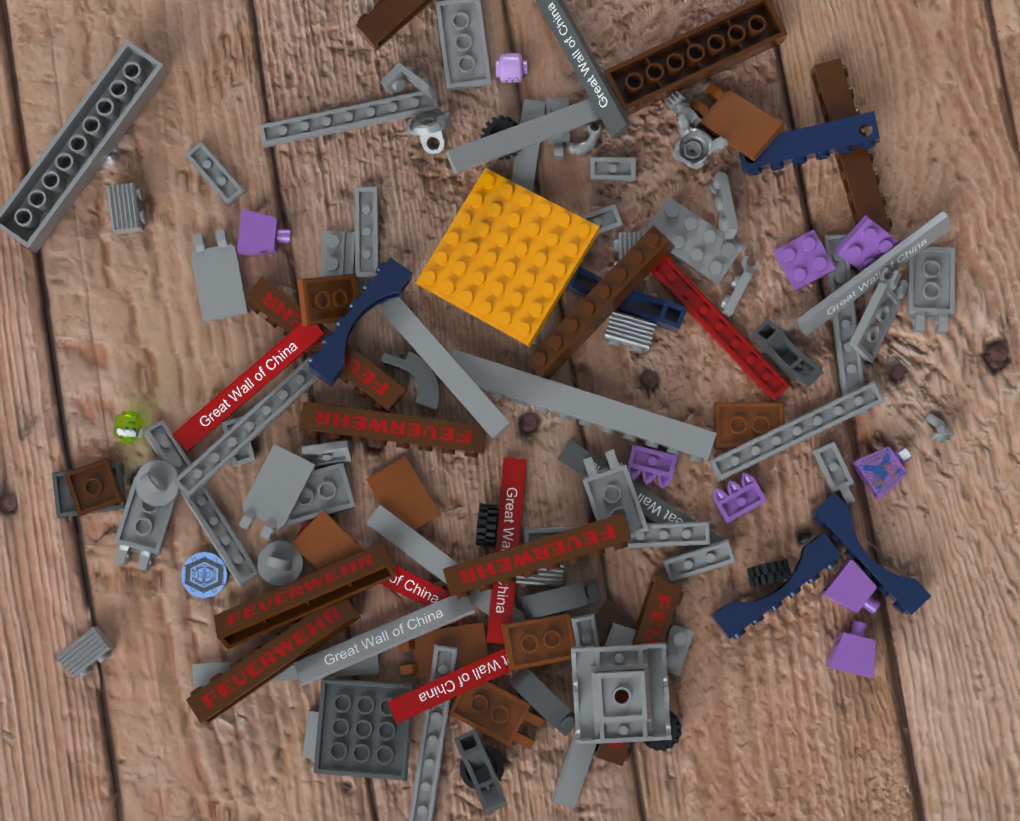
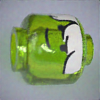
(129, 427)

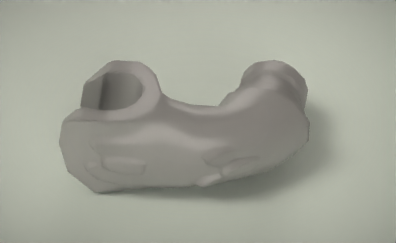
(583, 147)

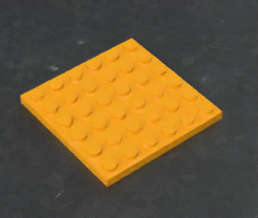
(508, 256)

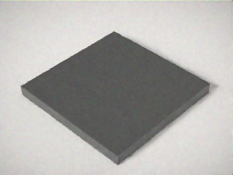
(359, 731)

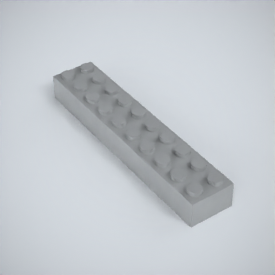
(81, 146)

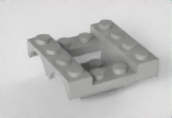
(598, 713)

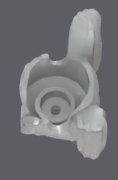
(697, 140)

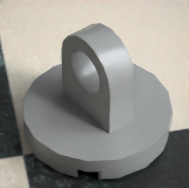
(430, 125)
(155, 483)
(280, 563)

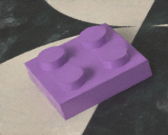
(866, 244)
(804, 260)

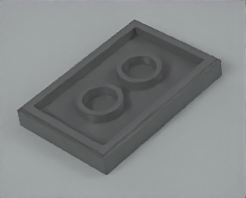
(63, 499)

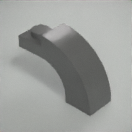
(785, 354)
(428, 387)
(561, 599)
(544, 700)
(481, 771)

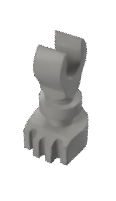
(679, 105)

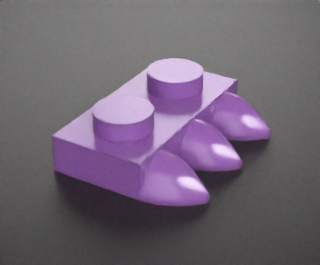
(652, 464)
(739, 499)

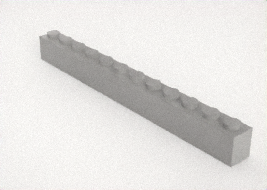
(587, 408)

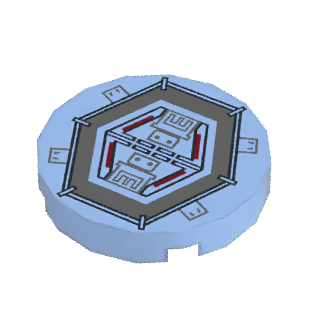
(204, 574)

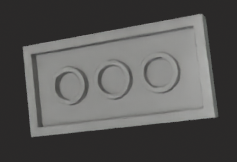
(463, 44)
(696, 241)

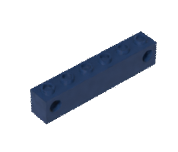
(815, 142)

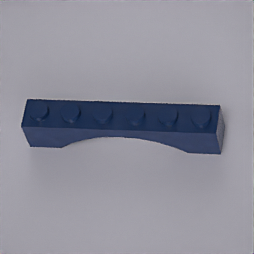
(388, 284)
(658, 310)
(836, 518)
(814, 557)

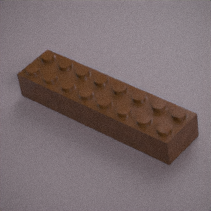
(696, 55)

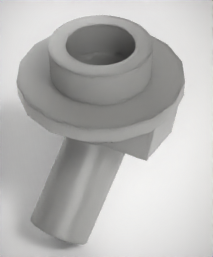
(942, 433)

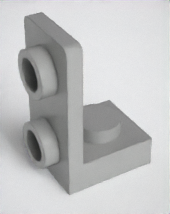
(400, 75)

